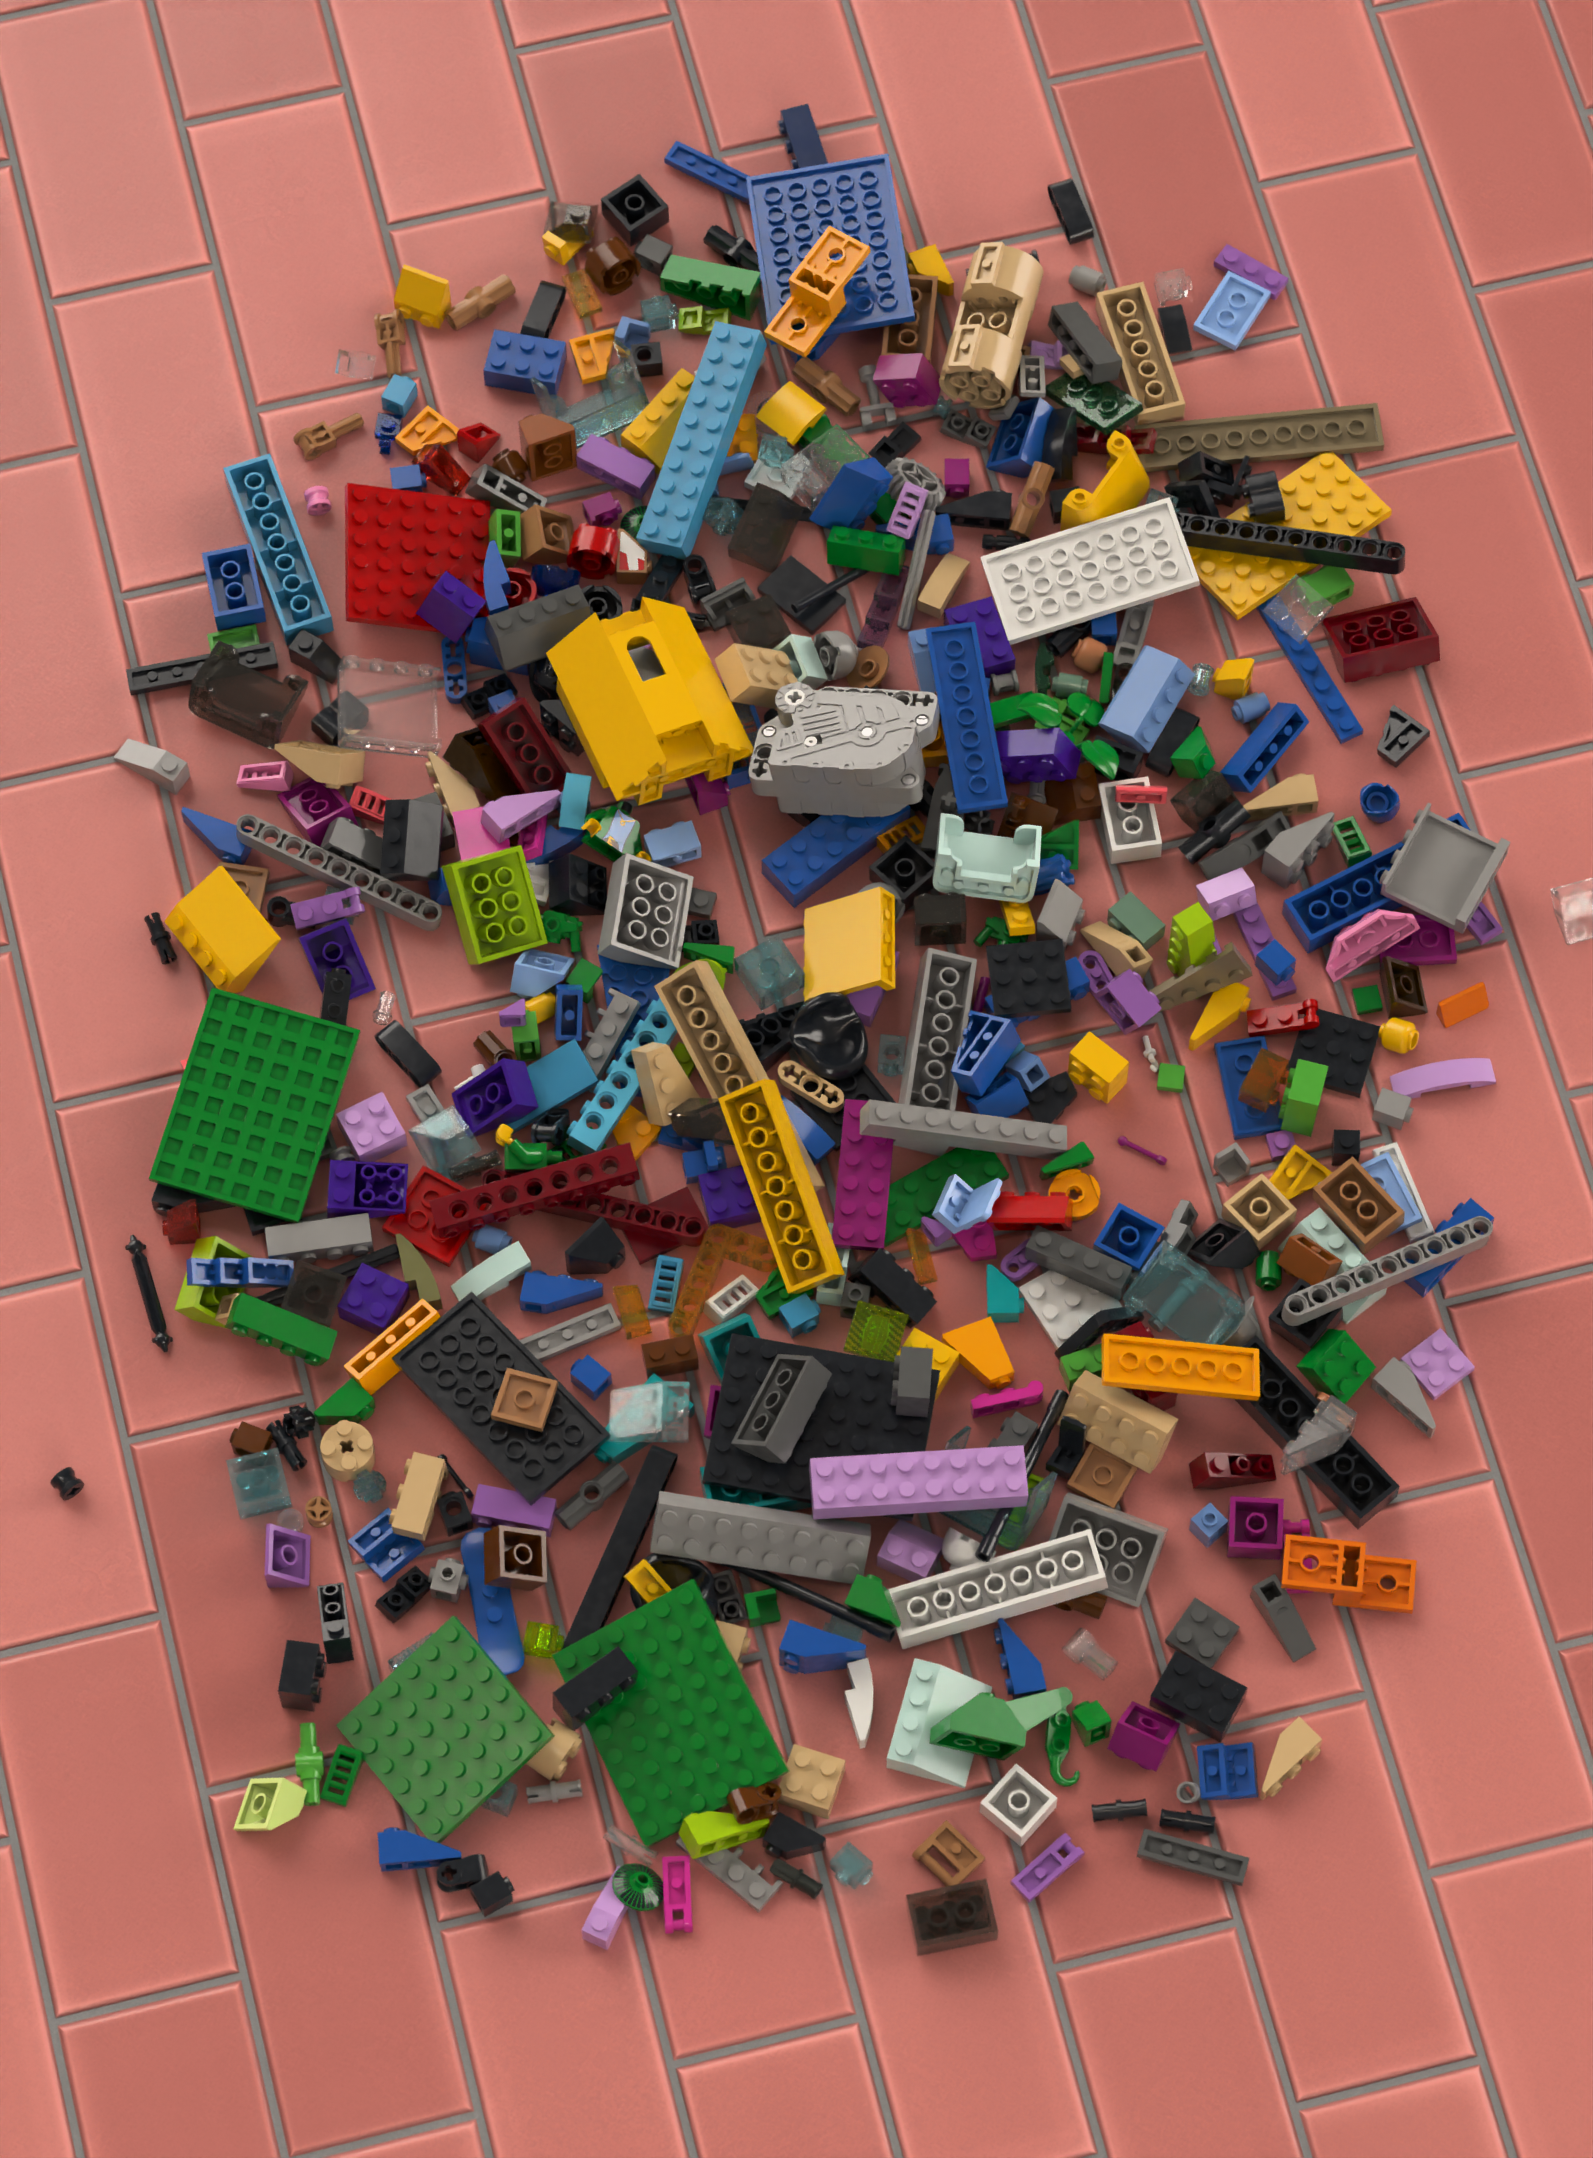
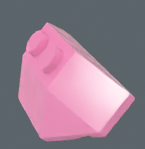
(1367, 939)

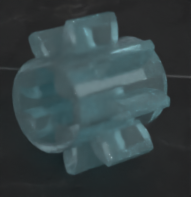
(369, 1486)

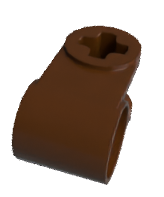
(752, 1805)

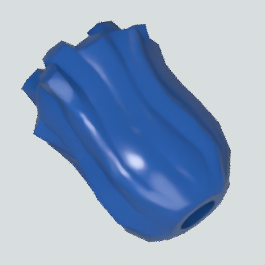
(1051, 869)

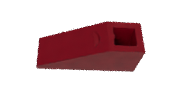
(1227, 1470)

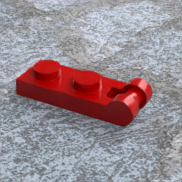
(1283, 1018)

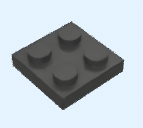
(1202, 1634)

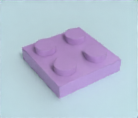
(1438, 1364)

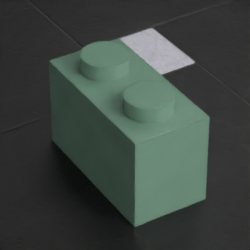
(1136, 920)

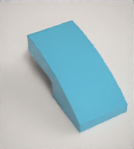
(575, 800)

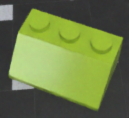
(203, 1302)

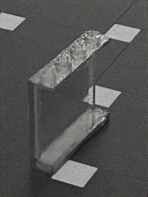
(387, 706)

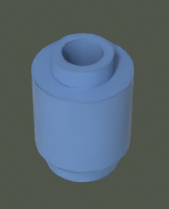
(1250, 707)
(491, 1239)

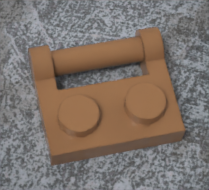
(954, 1849)

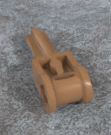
(389, 337)
(323, 438)

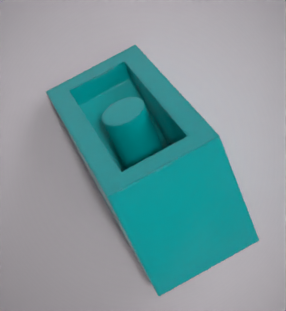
(1002, 1297)

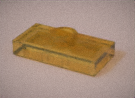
(582, 293)

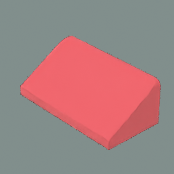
(1140, 794)

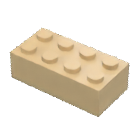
(1120, 1421)

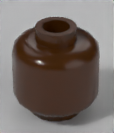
(511, 464)

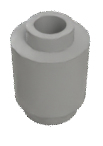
(1087, 280)

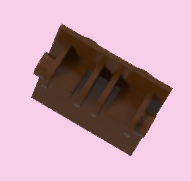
(1026, 811)

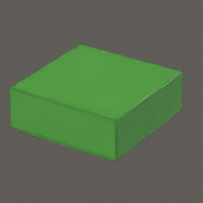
(1171, 1077)

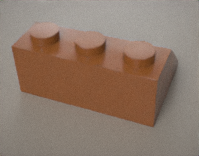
(547, 445)

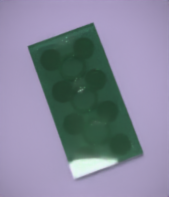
(1097, 404)

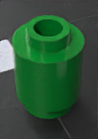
(1268, 1272)

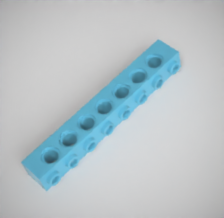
(592, 1140)

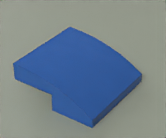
(382, 1549)
(1227, 1771)

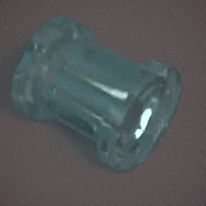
(1200, 679)

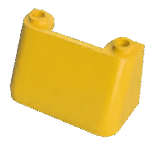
(1118, 491)

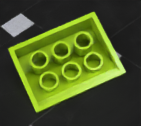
(494, 905)

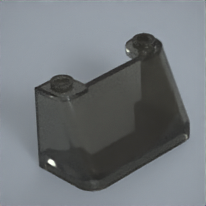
(244, 698)

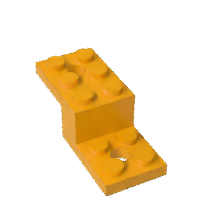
(817, 291)

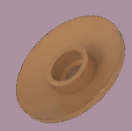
(869, 668)

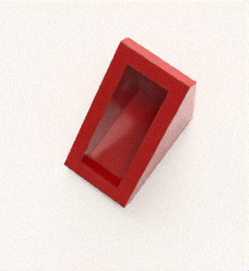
(476, 441)

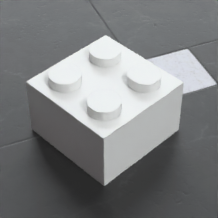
(1018, 1805)

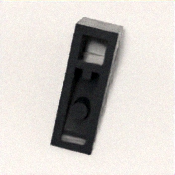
(981, 510)
(168, 1198)

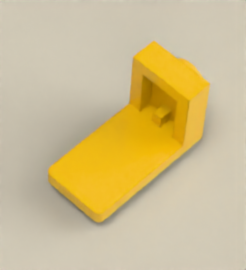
(559, 249)

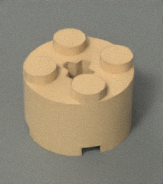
(342, 1438)
(552, 1757)

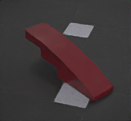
(1093, 441)

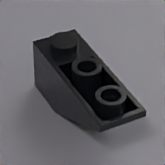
(335, 1623)

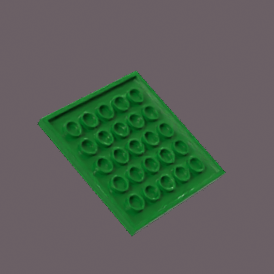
(445, 1730)

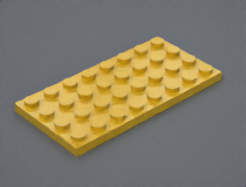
(1316, 497)

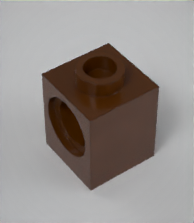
(250, 1439)

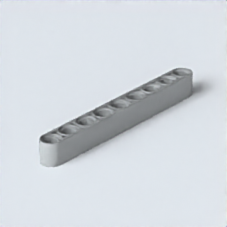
(332, 862)
(1379, 1279)

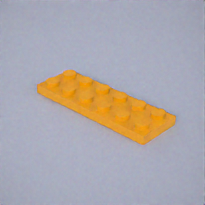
(1180, 1367)

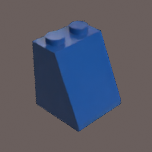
(481, 650)

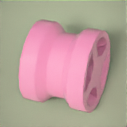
(317, 500)

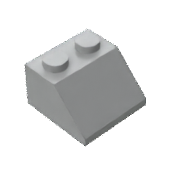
(1060, 915)

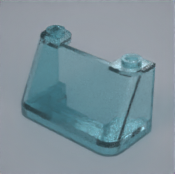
(1185, 1297)

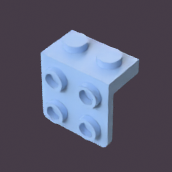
(962, 1206)

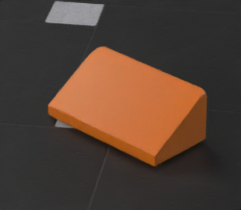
(1463, 1005)

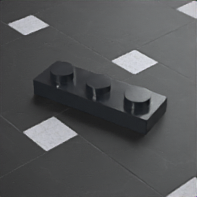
(661, 579)

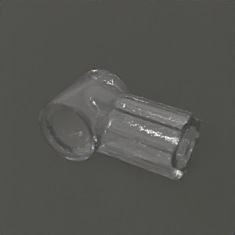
(1084, 1649)

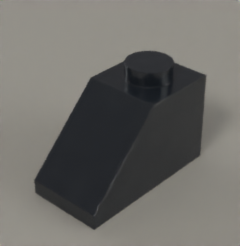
(1205, 467)
(314, 656)
(791, 1839)

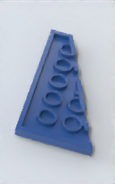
(636, 982)

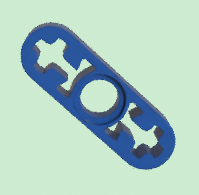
(449, 678)

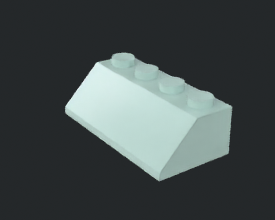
(1326, 1234)

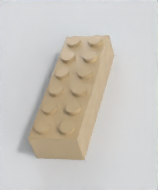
(1146, 365)

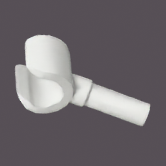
(476, 1070)

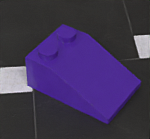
(337, 948)
(496, 1097)

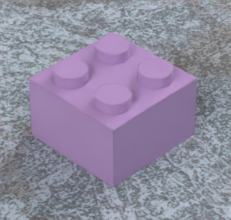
(371, 1129)

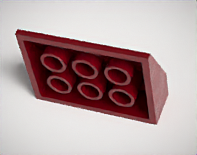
(1381, 639)

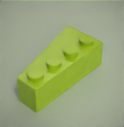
(1190, 939)

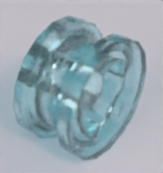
(943, 407)

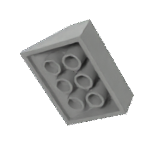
(645, 913)
(1124, 1544)

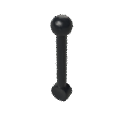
(466, 1490)

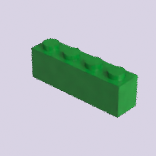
(281, 1329)

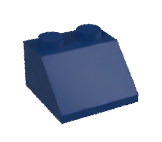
(1128, 1237)

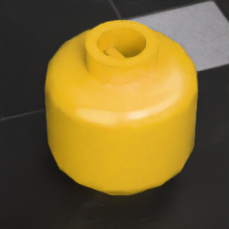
(1398, 1035)

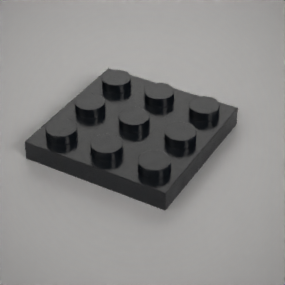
(1028, 978)
(1341, 1045)
(858, 1087)

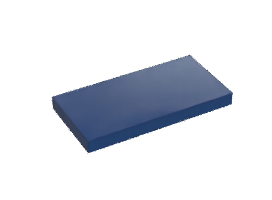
(1234, 1063)

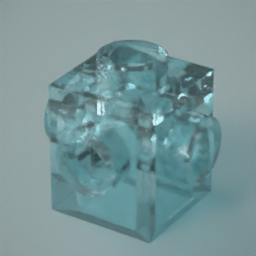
(723, 515)

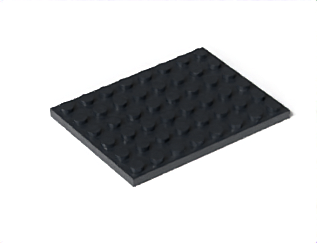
(848, 1420)

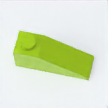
(717, 1831)

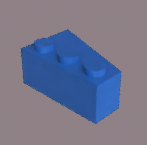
(984, 1051)

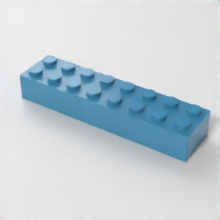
(278, 548)

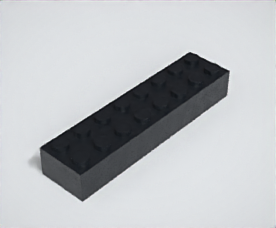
(1347, 1477)

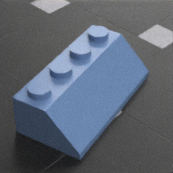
(1146, 699)

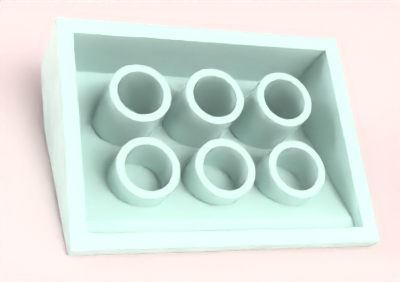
(929, 1698)

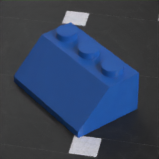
(1021, 438)
(852, 495)

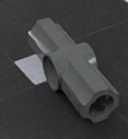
(603, 1484)

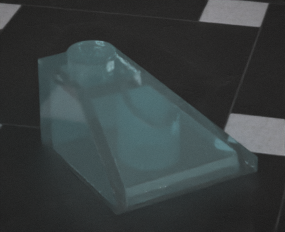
(444, 1140)

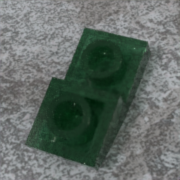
(1043, 665)

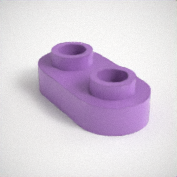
(1099, 974)
(1017, 1259)

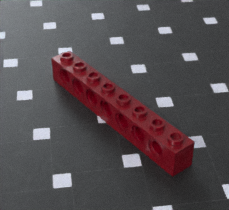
(521, 1185)

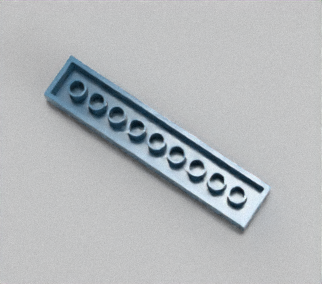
(701, 440)

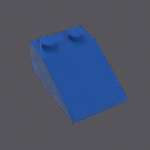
(815, 1650)

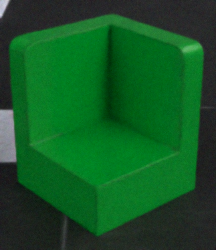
(586, 975)
(762, 1607)

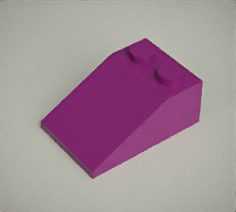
(314, 807)

